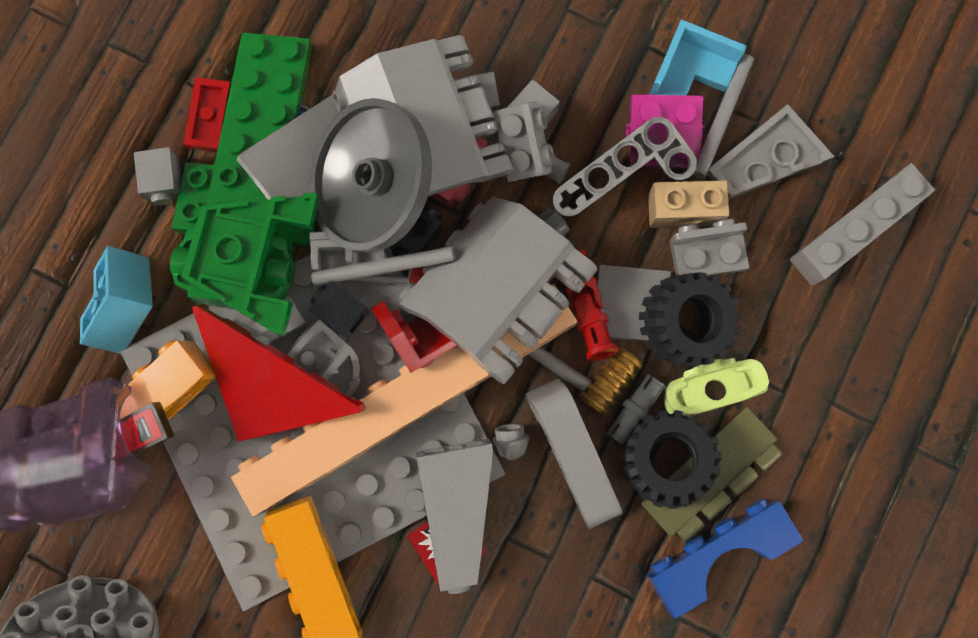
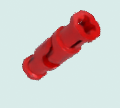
(592, 320)

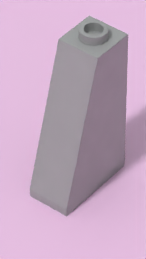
(455, 500)

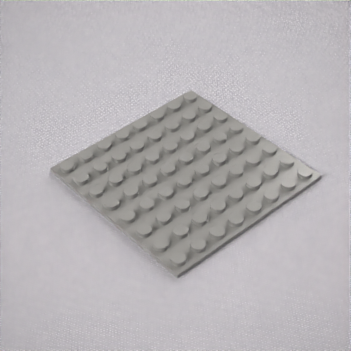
(355, 502)

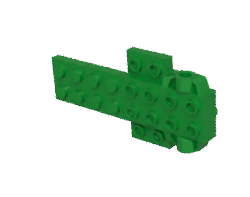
(261, 100)

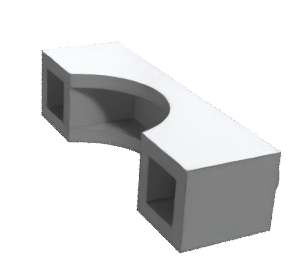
(862, 225)

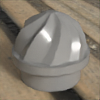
(511, 441)

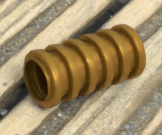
(611, 381)

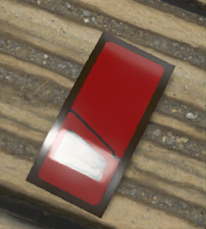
(145, 428)

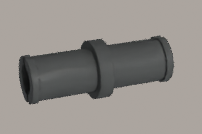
(636, 409)

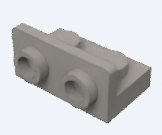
(523, 135)
(711, 249)

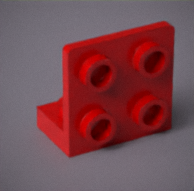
(415, 342)

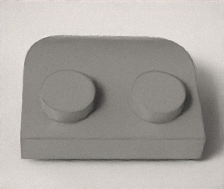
(327, 355)

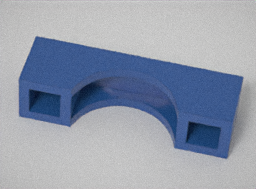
(683, 579)

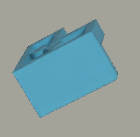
(698, 57)
(119, 300)

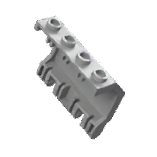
(447, 109)
(498, 284)

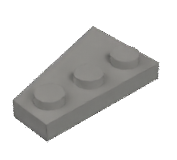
(770, 153)

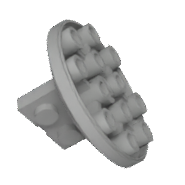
(85, 611)

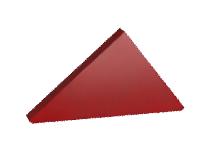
(264, 385)

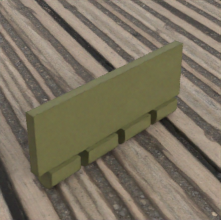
(740, 443)

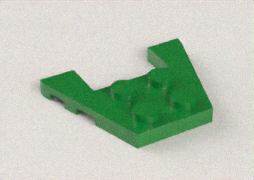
(232, 249)

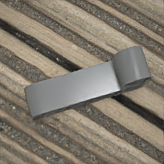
(617, 173)
(574, 452)

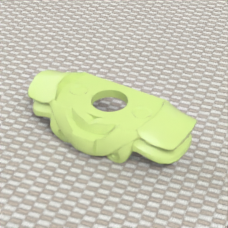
(741, 380)

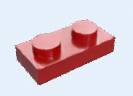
(206, 114)

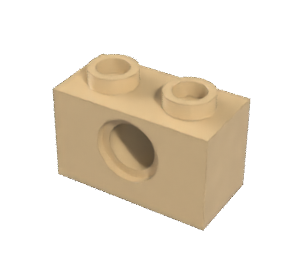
(687, 203)

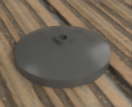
(371, 175)

